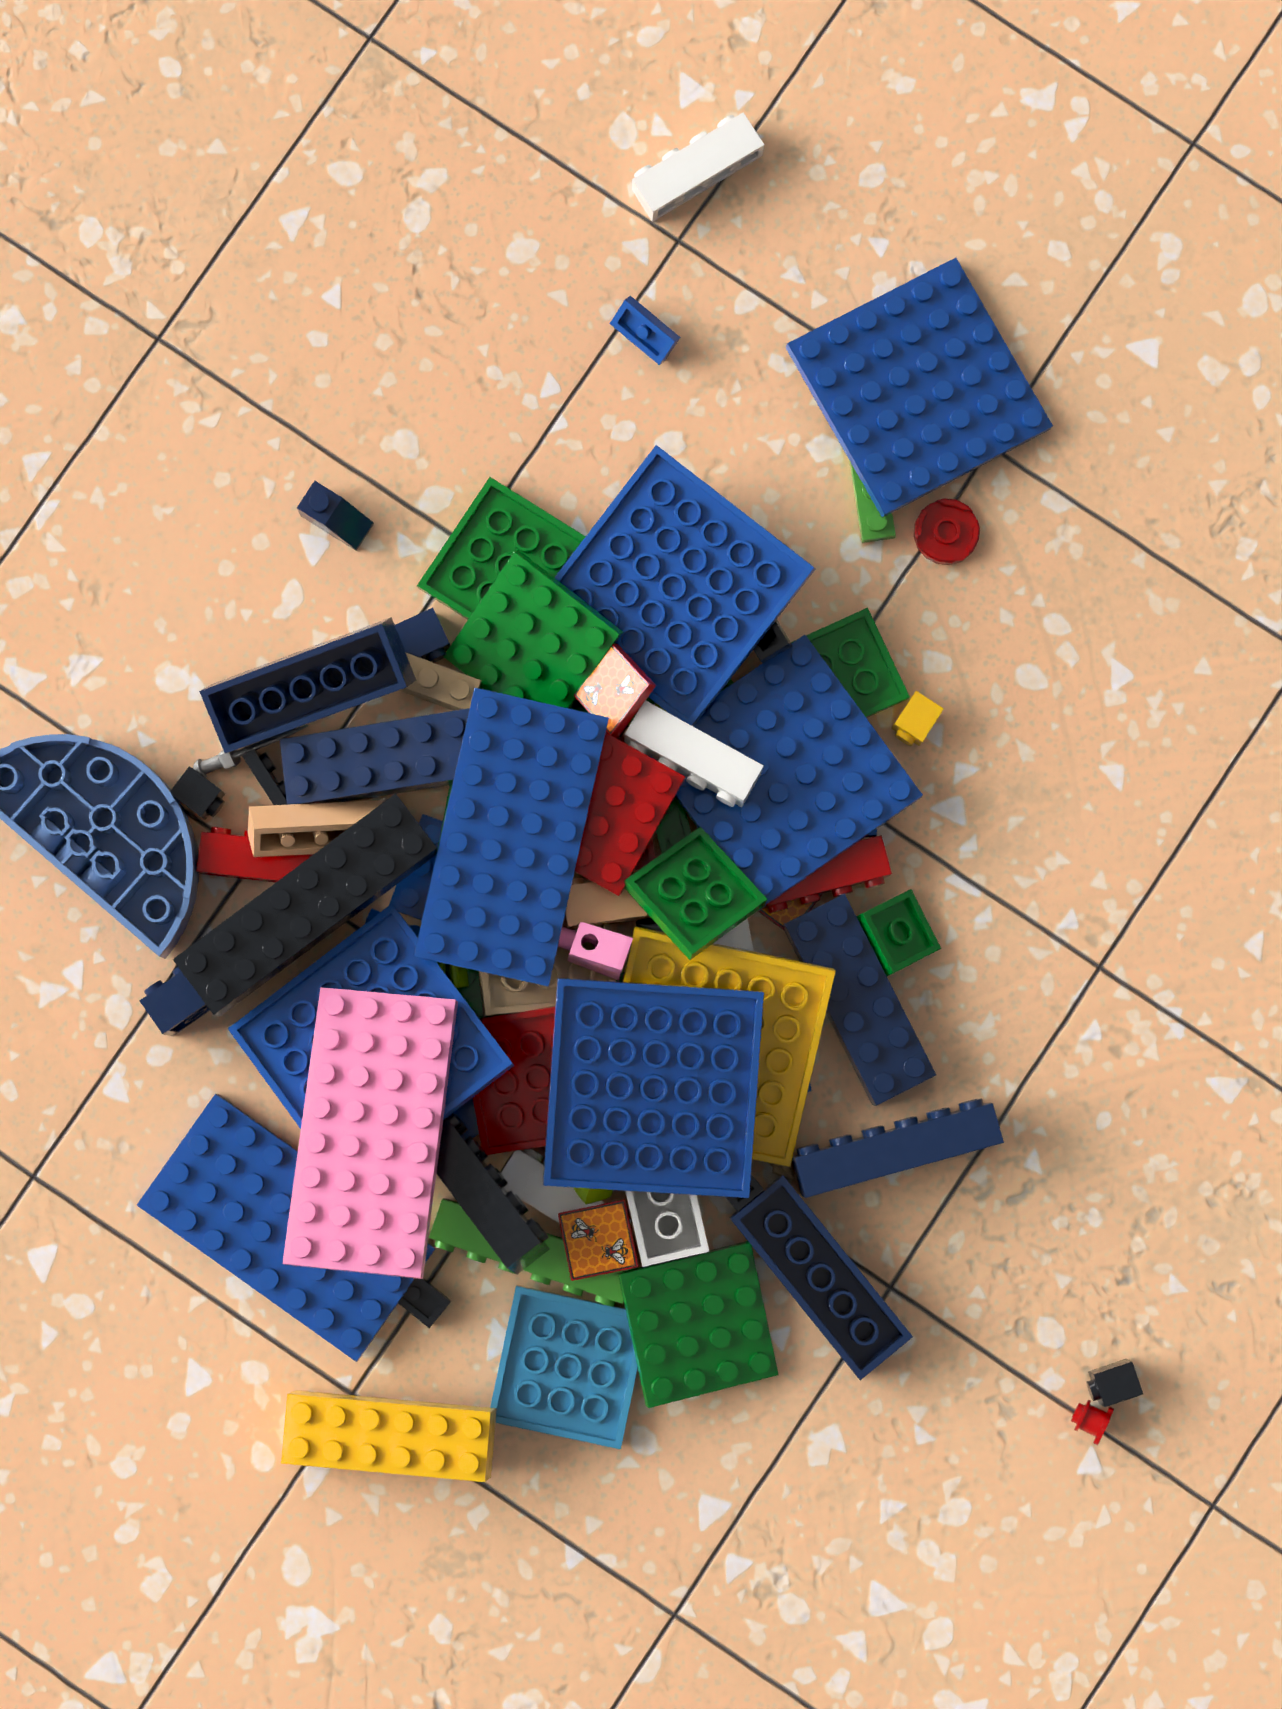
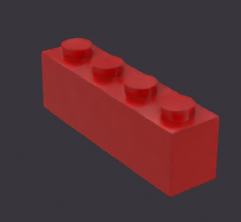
(233, 858)
(861, 863)

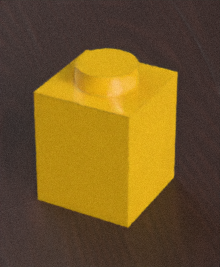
(916, 719)

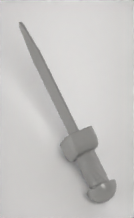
(233, 758)

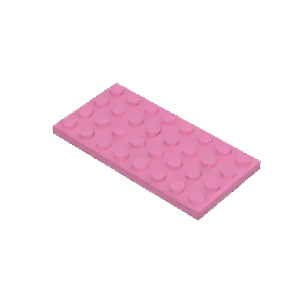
(370, 1133)

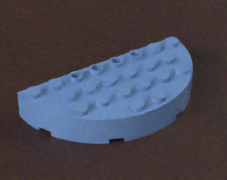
(106, 829)

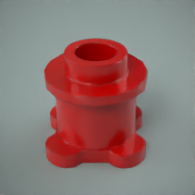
(1091, 1420)

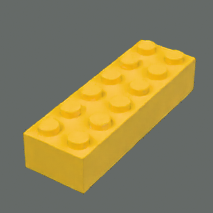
(389, 1436)

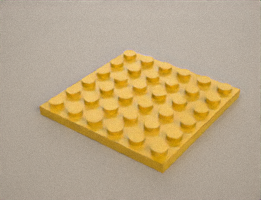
(790, 1029)

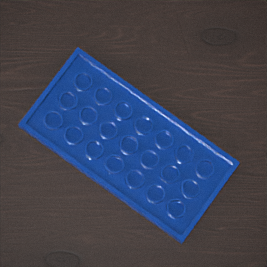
(511, 837)
(232, 1200)

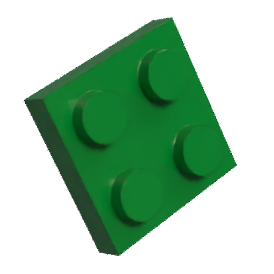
(898, 932)

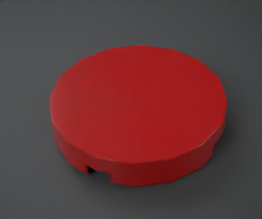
(946, 531)

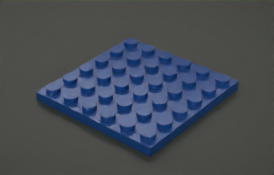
(918, 387)
(683, 581)
(821, 777)
(371, 959)
(653, 1088)

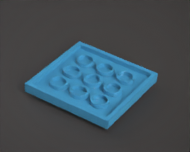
(566, 1368)

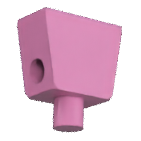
(609, 949)

